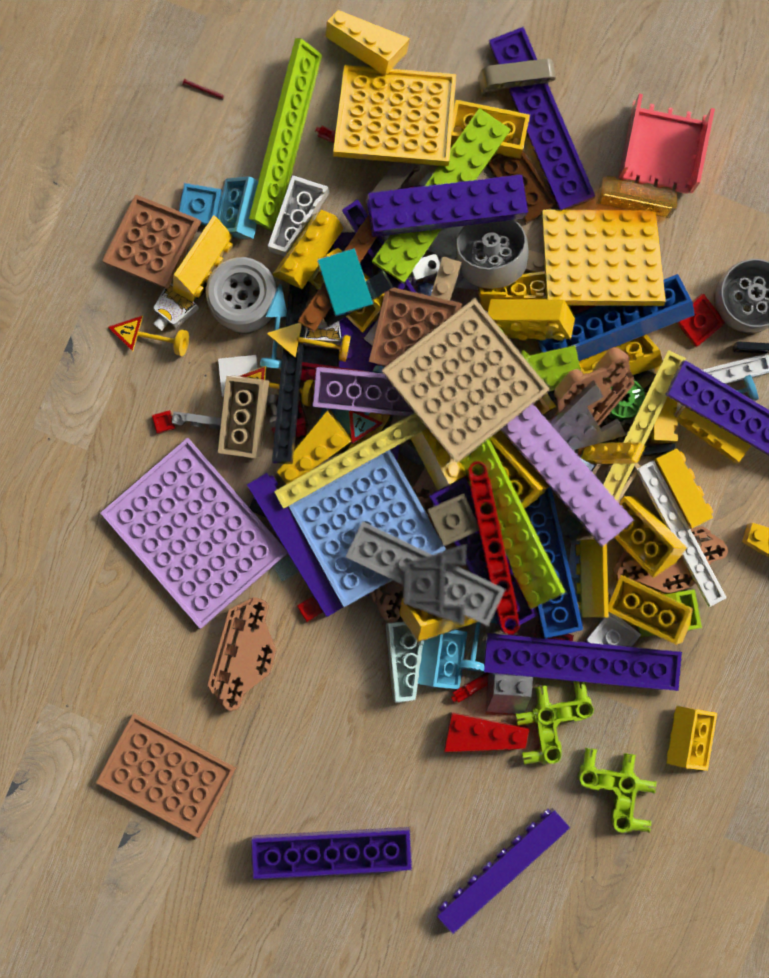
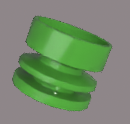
(630, 407)

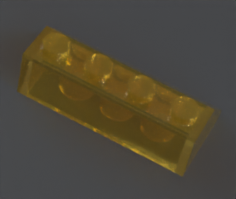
(636, 196)

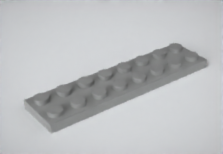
(388, 557)

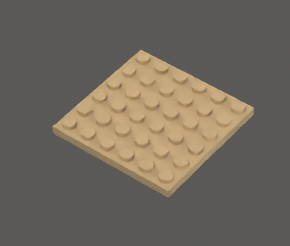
(465, 380)

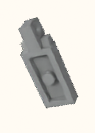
(196, 420)

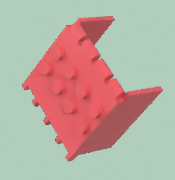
(665, 148)

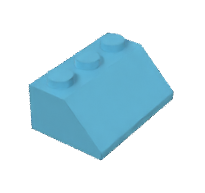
(236, 206)
(441, 660)

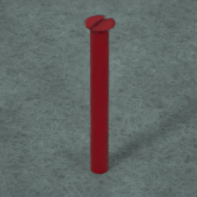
(201, 88)

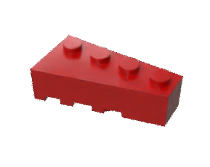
(478, 734)

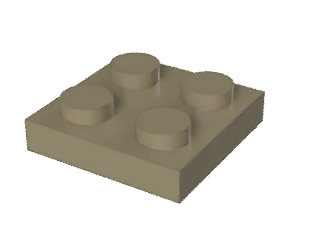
(453, 519)

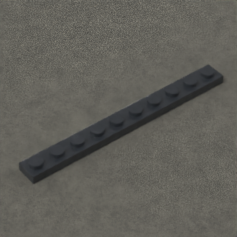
(290, 382)

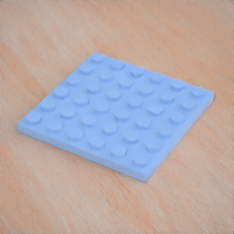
(371, 494)

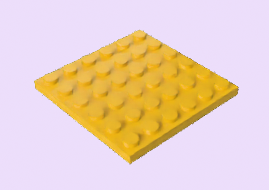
(395, 116)
(603, 257)

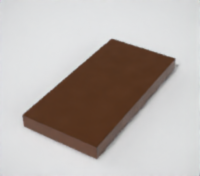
(536, 192)

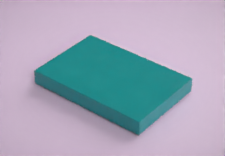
(345, 282)

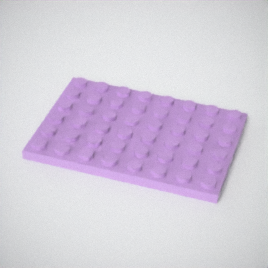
(194, 533)

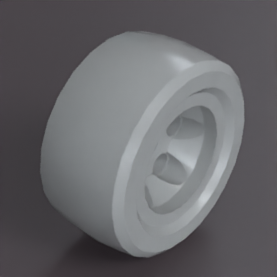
(490, 242)
(253, 309)
(731, 309)

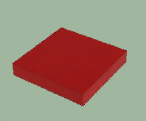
(703, 323)

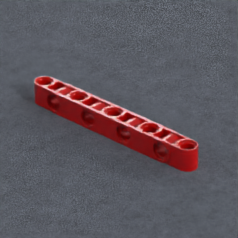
(490, 533)

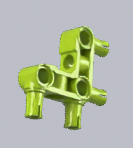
(547, 729)
(624, 797)

